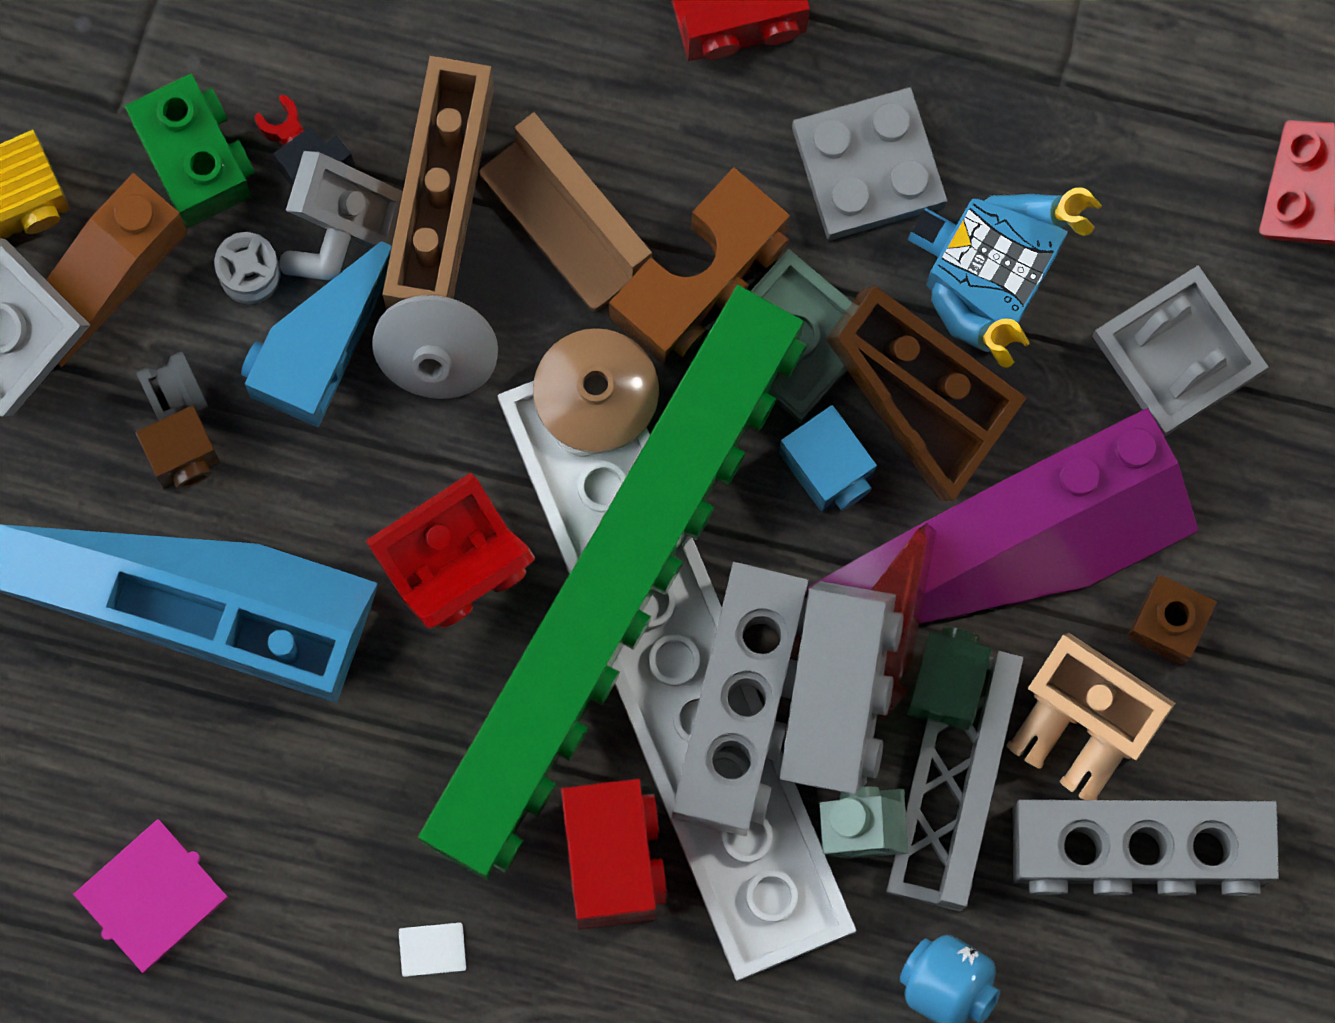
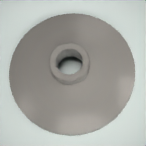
(435, 346)

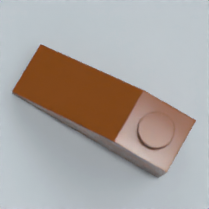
(116, 253)

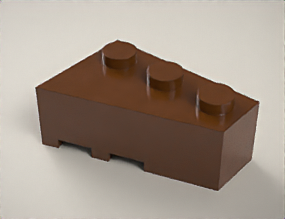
(924, 388)

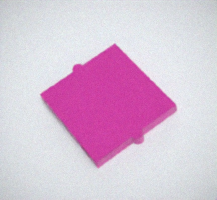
(150, 896)

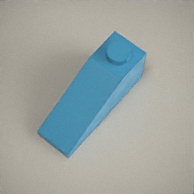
(315, 342)

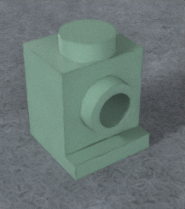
(865, 824)

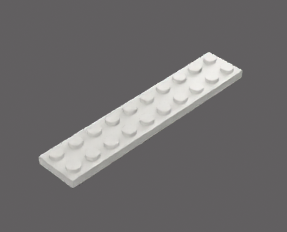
(763, 891)

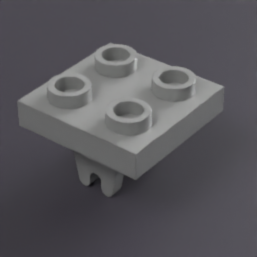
(1180, 350)

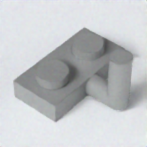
(343, 203)

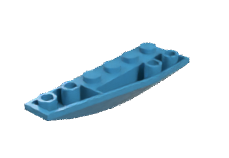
(199, 597)

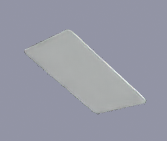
(432, 949)

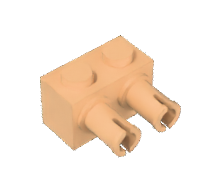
(1102, 696)

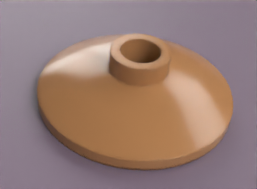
(602, 420)

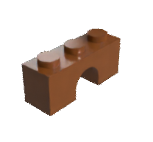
(669, 310)

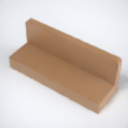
(565, 214)

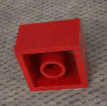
(611, 855)

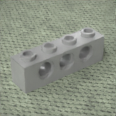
(702, 794)
(1242, 827)

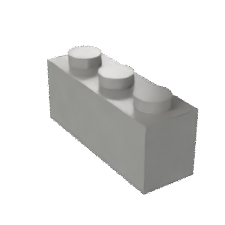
(840, 687)

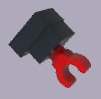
(297, 140)

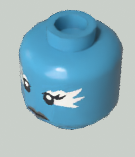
(950, 981)

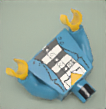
(996, 262)

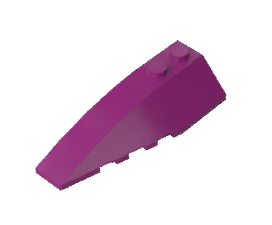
(1049, 525)

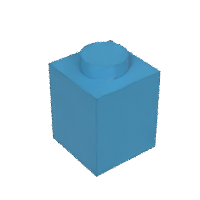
(828, 461)

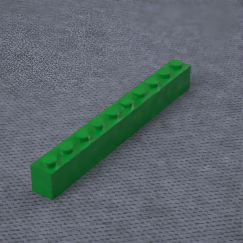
(612, 584)

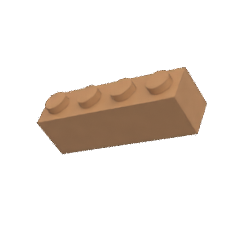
(439, 180)

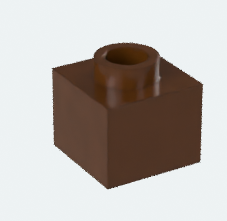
(179, 449)
(1154, 631)

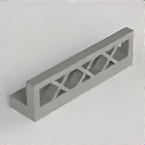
(972, 801)

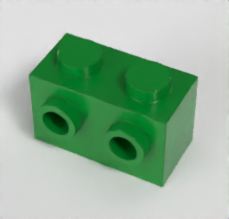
(189, 150)

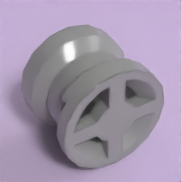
(241, 257)

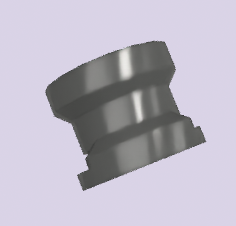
(176, 384)

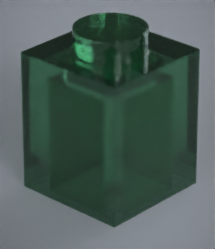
(950, 678)

